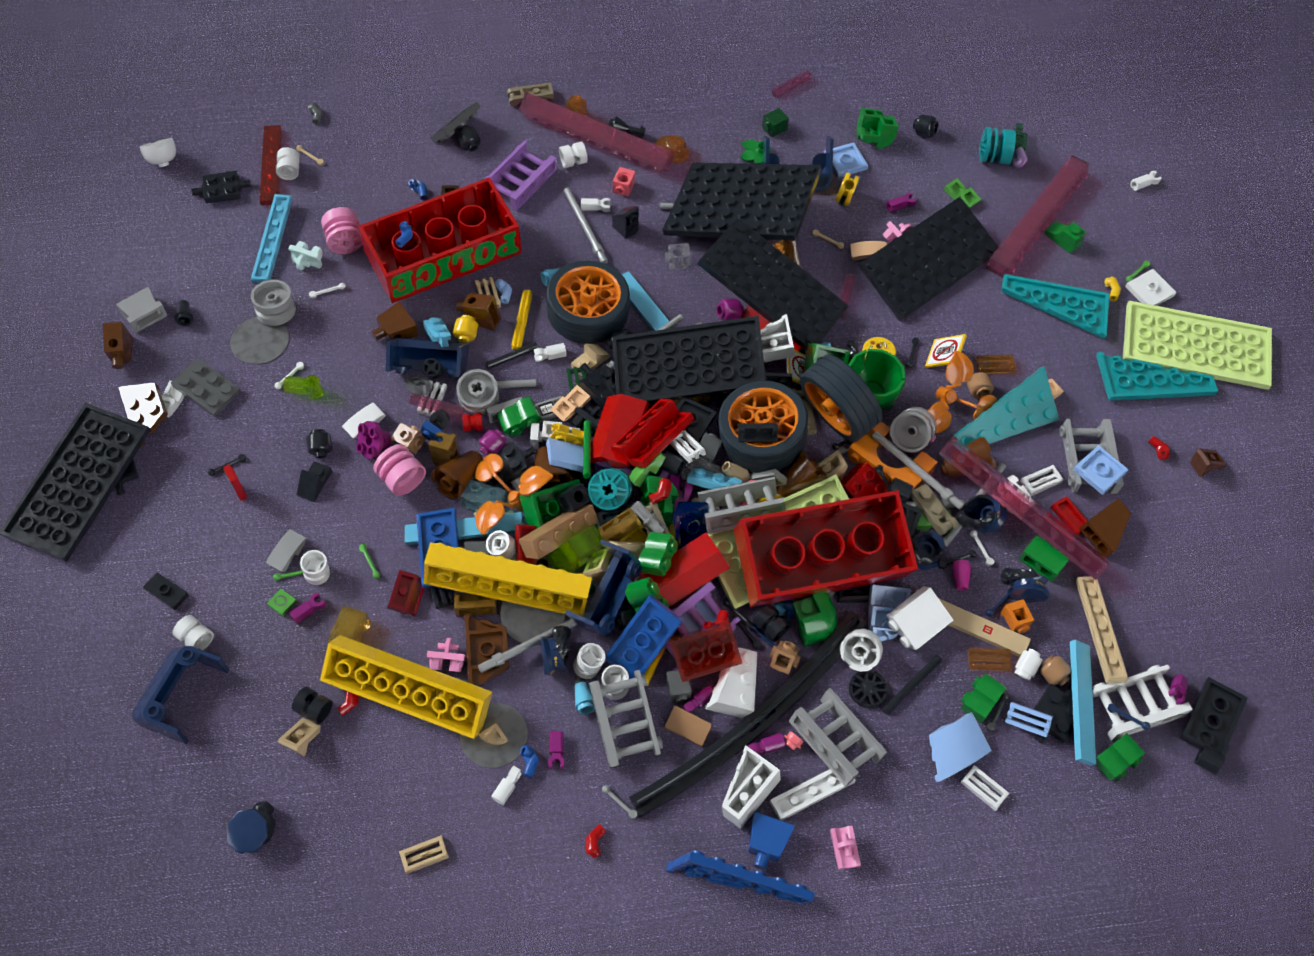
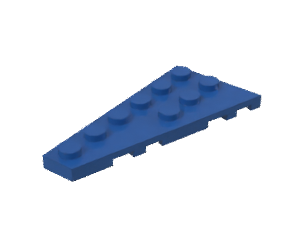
(736, 876)

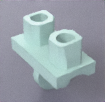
(304, 257)

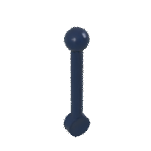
(990, 612)
(754, 628)
(1112, 708)

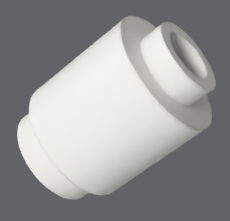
(1028, 664)

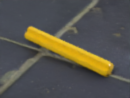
(521, 319)

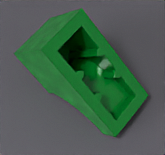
(1066, 236)

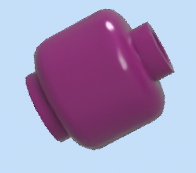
(729, 309)
(492, 442)

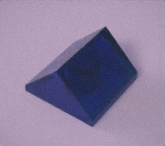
(689, 521)

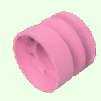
(341, 230)
(399, 470)

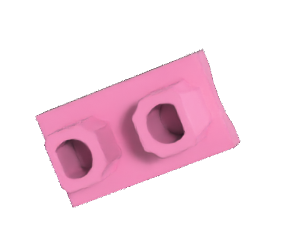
(893, 232)
(456, 660)
(845, 847)

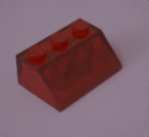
(705, 651)

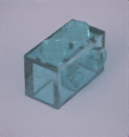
(478, 493)

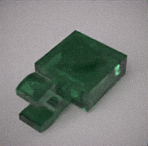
(1021, 138)

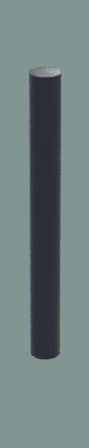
(911, 685)

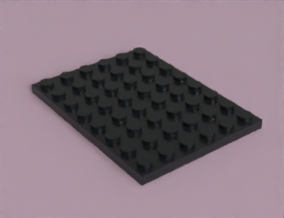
(762, 195)

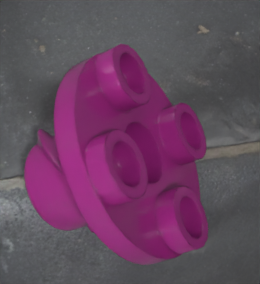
(372, 439)

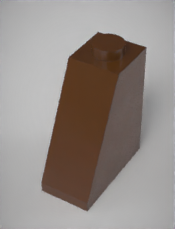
(1107, 527)

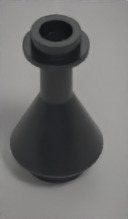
(621, 125)

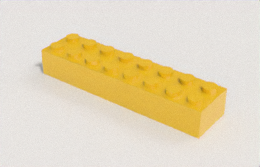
(506, 579)
(406, 686)

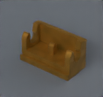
(445, 450)
(620, 526)
(474, 605)

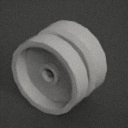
(273, 302)
(477, 391)
(903, 428)

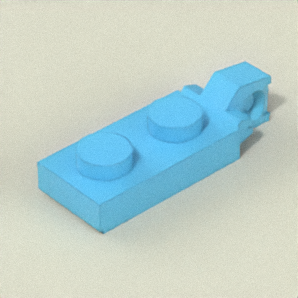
(437, 331)
(710, 480)

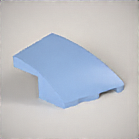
(881, 602)
(957, 746)

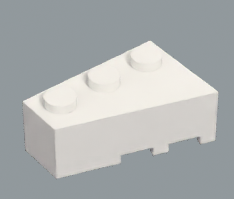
(777, 340)
(736, 687)
(749, 788)

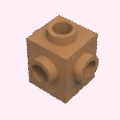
(409, 437)
(784, 656)

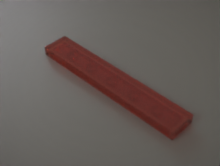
(269, 177)

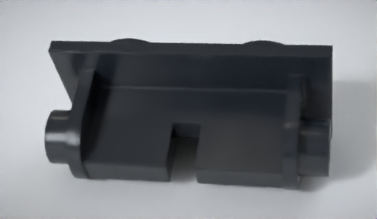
(758, 432)

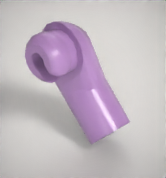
(1021, 158)

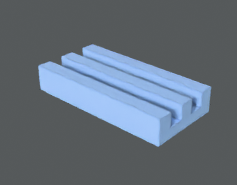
(1009, 720)

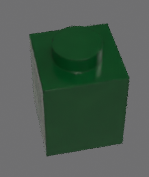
(775, 122)

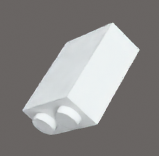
(919, 618)

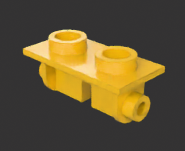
(561, 432)

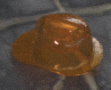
(676, 144)

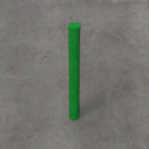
(587, 450)

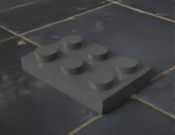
(457, 122)
(205, 387)

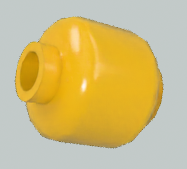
(465, 328)

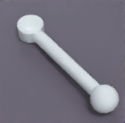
(313, 294)
(300, 366)
(989, 561)

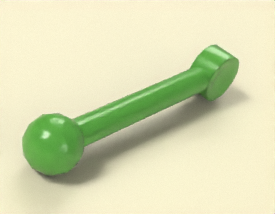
(1145, 265)
(363, 548)
(277, 577)

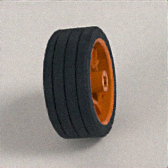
(590, 291)
(841, 398)
(761, 404)

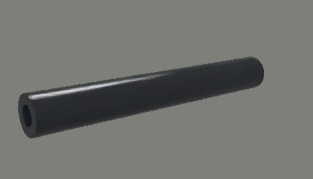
(512, 355)

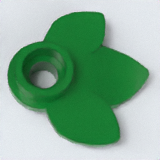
(753, 151)

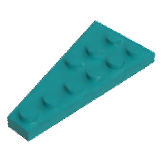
(1072, 304)
(1148, 380)
(1016, 412)

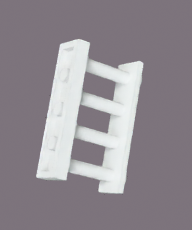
(1156, 715)

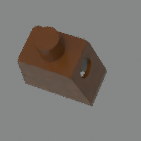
(482, 308)
(395, 324)
(117, 343)

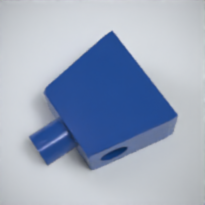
(768, 839)

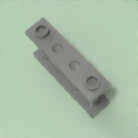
(1107, 442)
(727, 519)
(609, 732)
(825, 748)

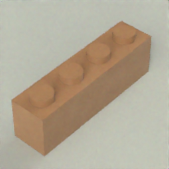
(557, 531)

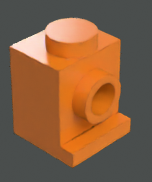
(1017, 611)

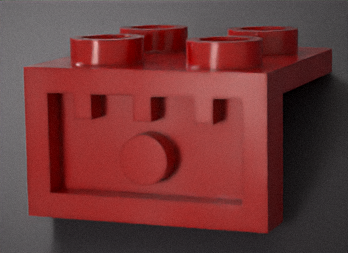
(863, 481)

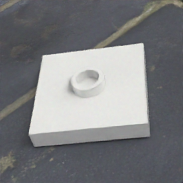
(1151, 288)

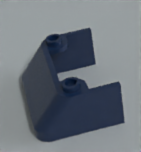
(822, 159)
(411, 353)
(610, 592)
(150, 708)

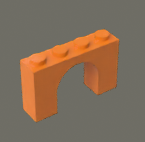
(866, 451)

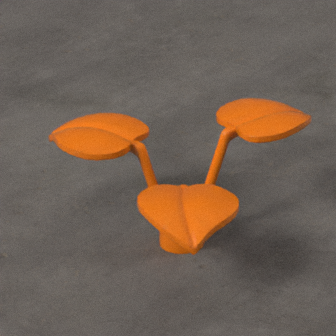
(958, 370)
(491, 513)

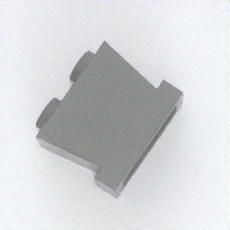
(141, 310)

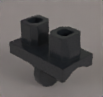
(581, 416)

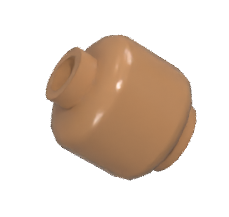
(980, 385)
(1055, 670)

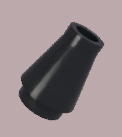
(183, 314)

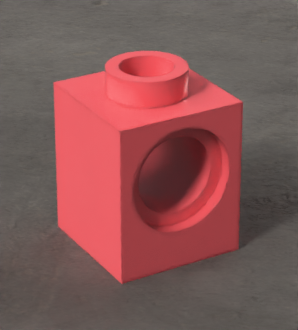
(624, 181)

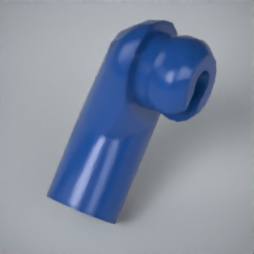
(419, 187)
(406, 234)
(531, 760)

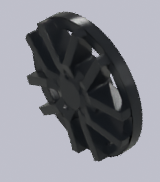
(868, 689)

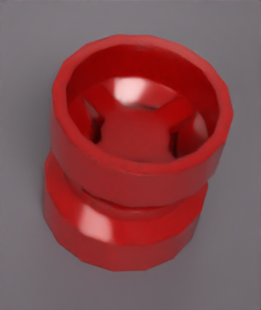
(472, 422)

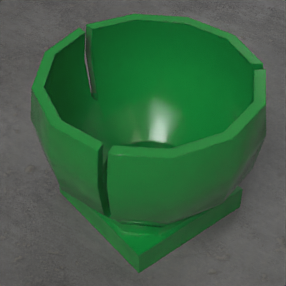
(881, 373)

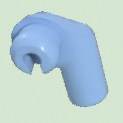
(504, 289)

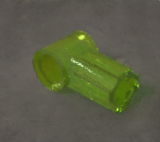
(307, 386)

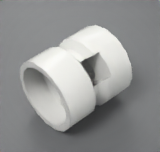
(572, 155)
(287, 163)
(501, 544)
(315, 567)
(193, 632)
(589, 661)
(615, 674)

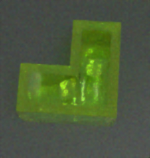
(577, 549)

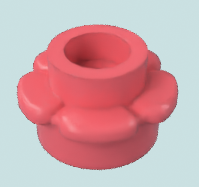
(793, 741)

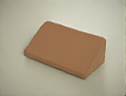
(688, 726)

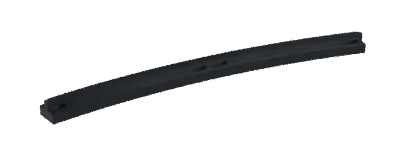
(736, 739)

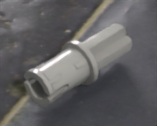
(648, 518)

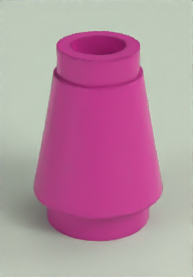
(961, 573)

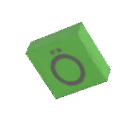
(282, 602)

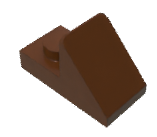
(1206, 460)

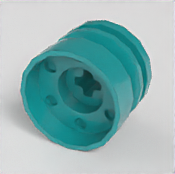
(995, 145)
(620, 484)

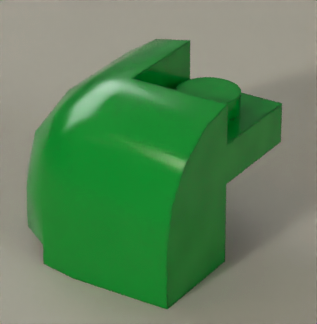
(876, 127)
(665, 506)
(816, 618)

